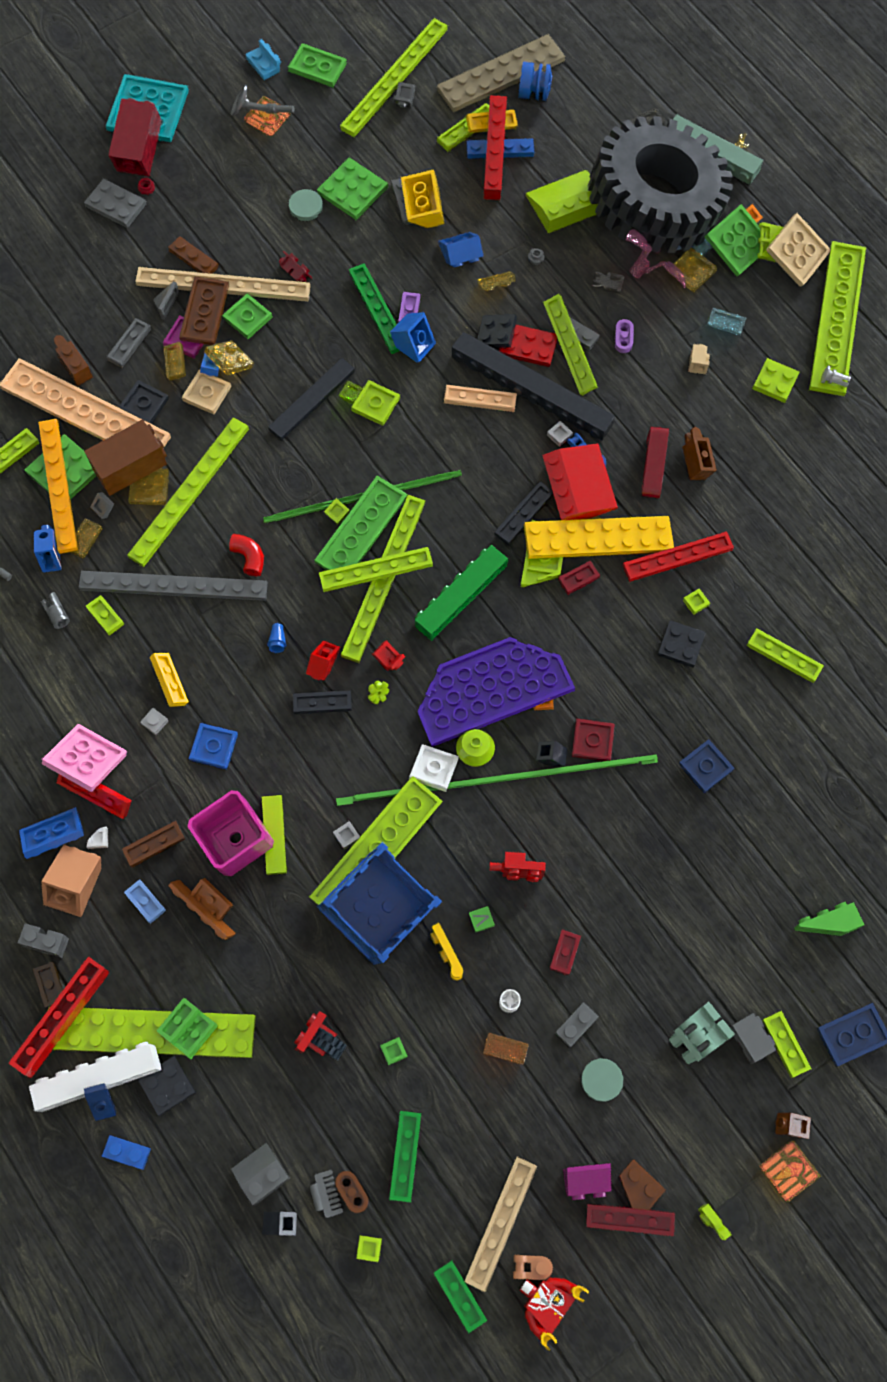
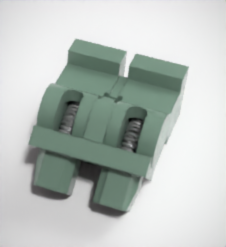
(701, 1032)

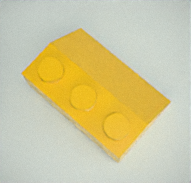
(422, 199)

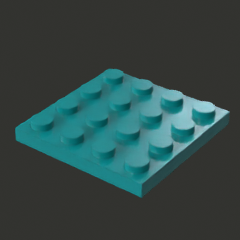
(166, 96)

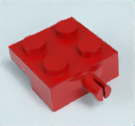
(516, 867)

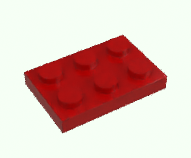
(532, 346)

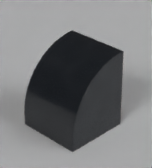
(551, 753)
(279, 1223)

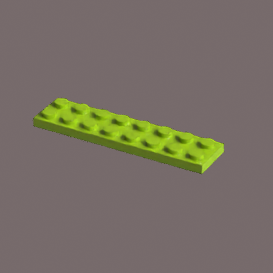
(393, 827)

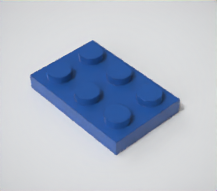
(51, 833)

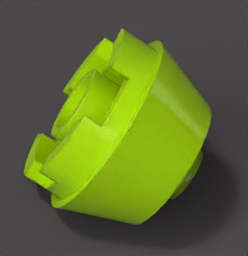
(475, 747)

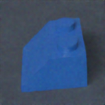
(461, 248)
(413, 336)

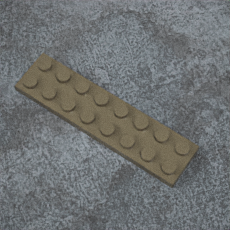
(498, 73)

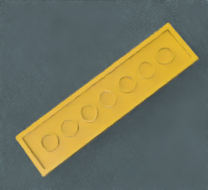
(598, 537)

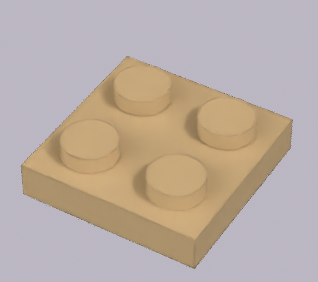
(206, 392)

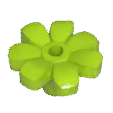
(378, 691)

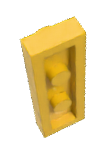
(479, 121)
(169, 679)

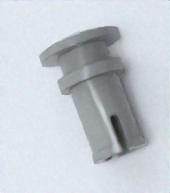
(835, 377)

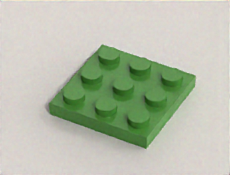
(352, 188)
(736, 240)
(76, 464)

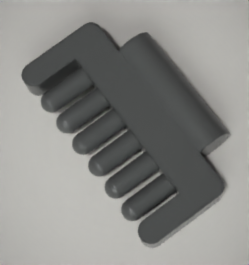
(320, 1196)

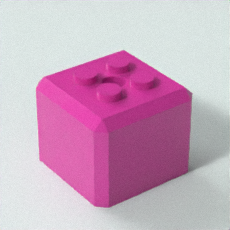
(222, 820)

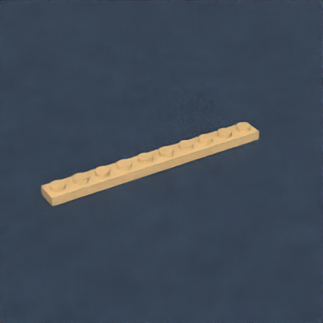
(237, 285)

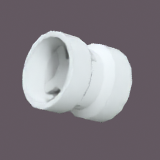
(510, 997)

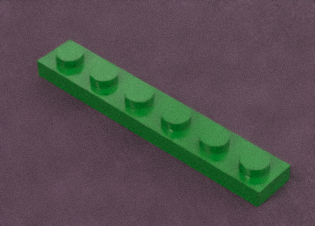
(374, 304)

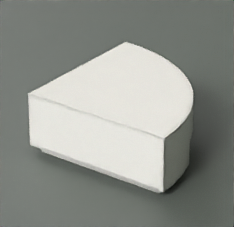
(98, 839)

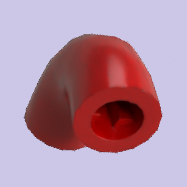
(251, 551)

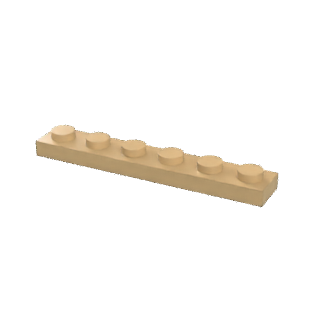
(500, 1224)

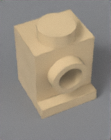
(699, 359)

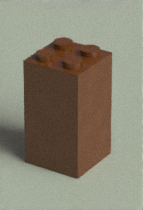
(126, 457)

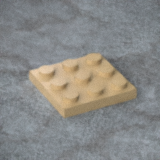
(798, 249)

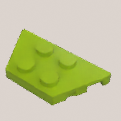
(540, 569)

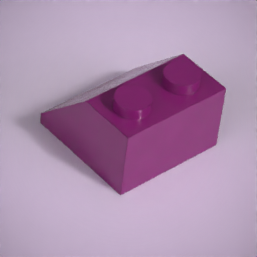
(587, 1180)

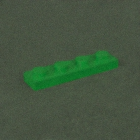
(405, 1156)

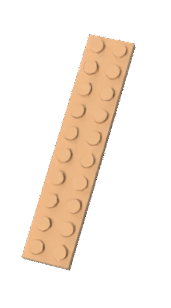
(70, 402)

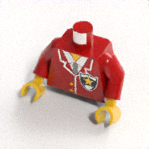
(548, 1305)

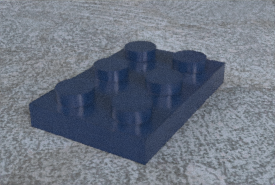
(853, 1034)

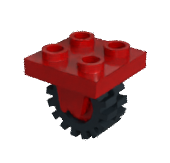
(320, 1038)

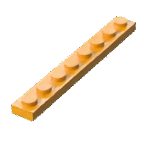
(58, 486)

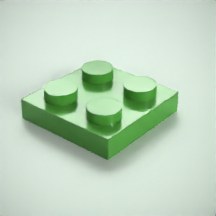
(247, 316)

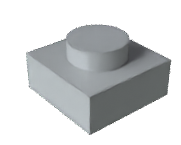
(559, 433)
(154, 721)
(346, 835)

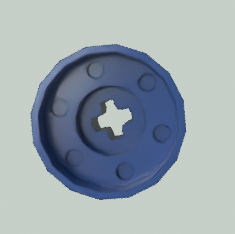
(535, 81)

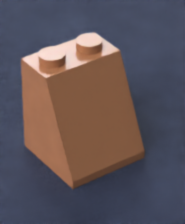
(71, 880)

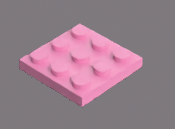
(84, 757)

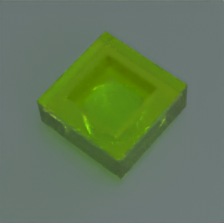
(350, 392)

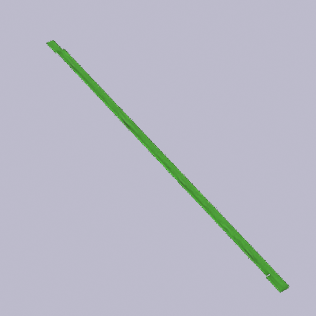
(644, 759)

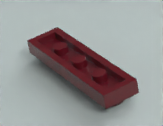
(630, 1219)

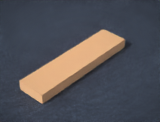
(480, 398)

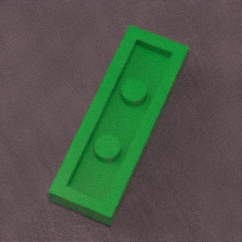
(460, 1296)

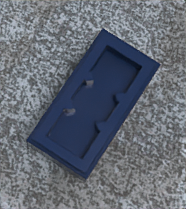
(100, 1101)

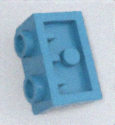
(264, 60)

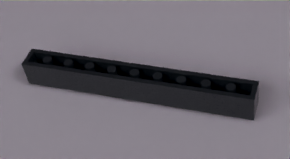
(532, 386)

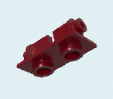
(289, 263)

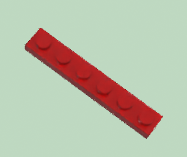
(678, 556)

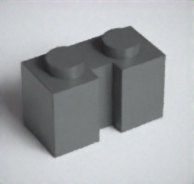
(35, 939)
(752, 1038)

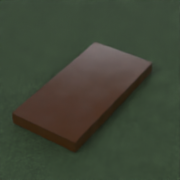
(204, 310)

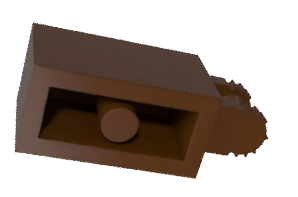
(72, 360)
(698, 455)

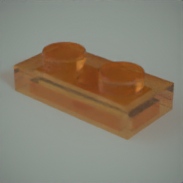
(505, 1049)

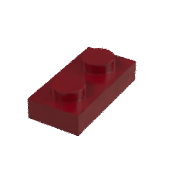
(579, 577)
(565, 952)

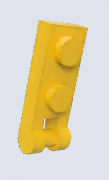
(447, 952)

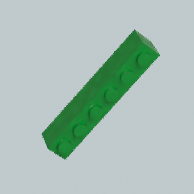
(460, 592)

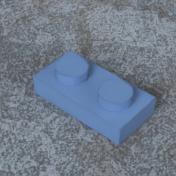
(145, 901)

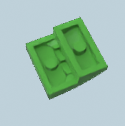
(187, 1028)

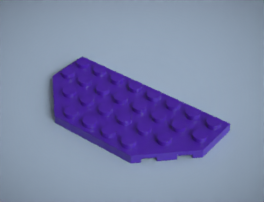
(490, 688)

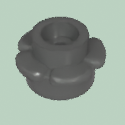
(536, 260)

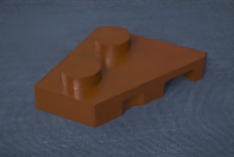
(640, 1186)

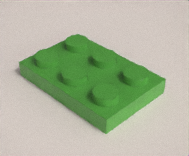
(317, 65)

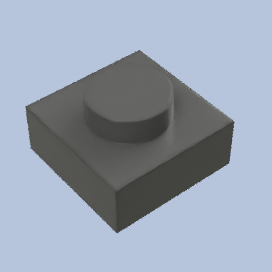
(102, 505)

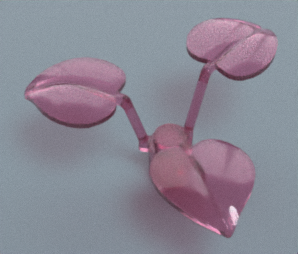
(642, 264)

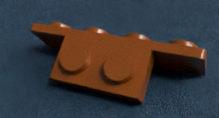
(207, 904)

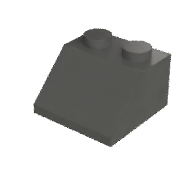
(260, 1174)

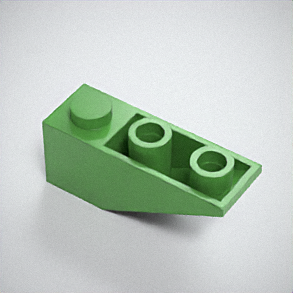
(836, 922)

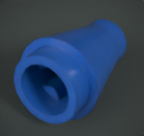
(277, 639)

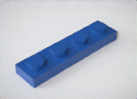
(512, 148)

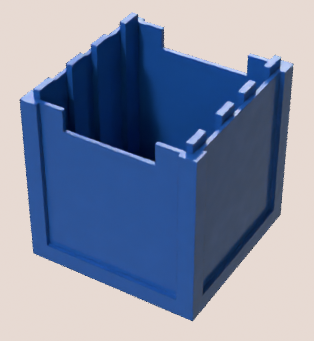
(377, 905)

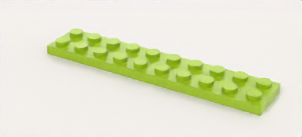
(838, 315)
(124, 1029)

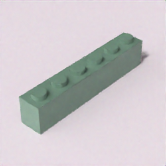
(740, 162)

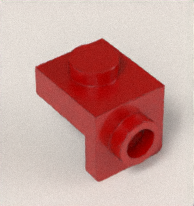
(388, 656)

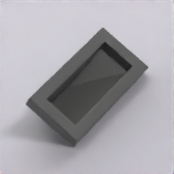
(166, 299)

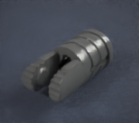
(56, 612)

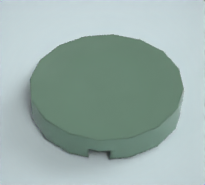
(305, 205)
(602, 1080)

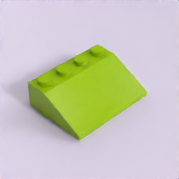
(563, 201)

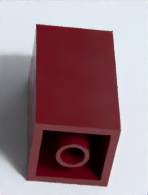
(135, 137)

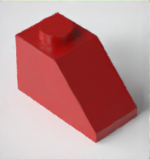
(322, 660)

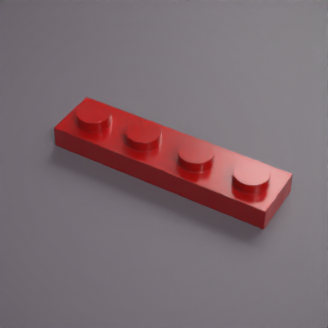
(101, 796)

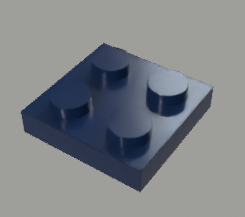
(706, 766)

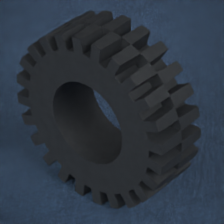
(668, 155)

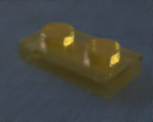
(501, 279)
(174, 361)
(86, 537)

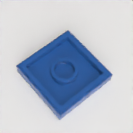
(213, 746)

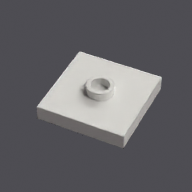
(434, 767)

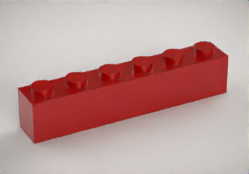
(495, 147)
(59, 1017)

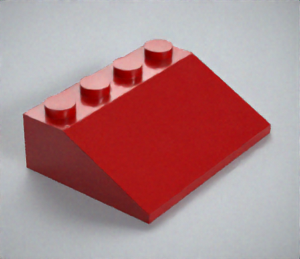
(580, 482)

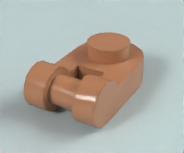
(540, 1267)

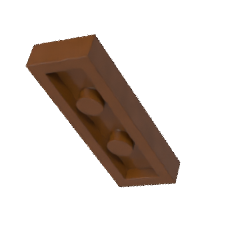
(193, 256)
(153, 844)

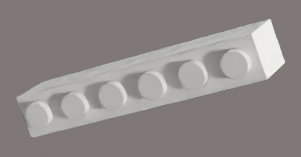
(111, 1071)

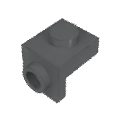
(404, 94)

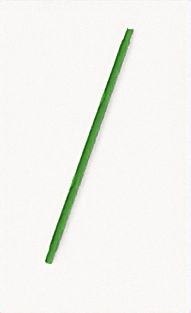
(354, 498)

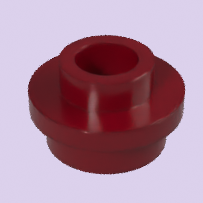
(146, 186)

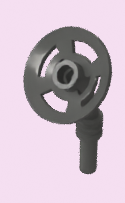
(270, 108)

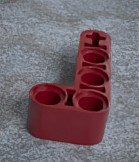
(655, 462)

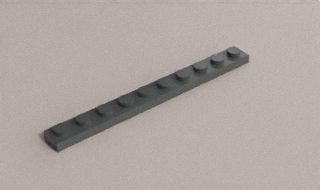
(173, 585)

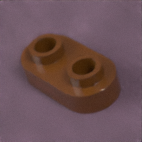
(351, 1192)

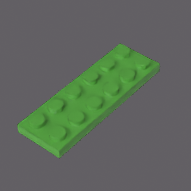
(362, 525)

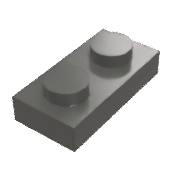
(585, 335)
(576, 1025)

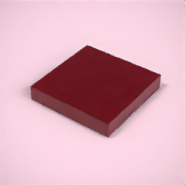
(593, 740)

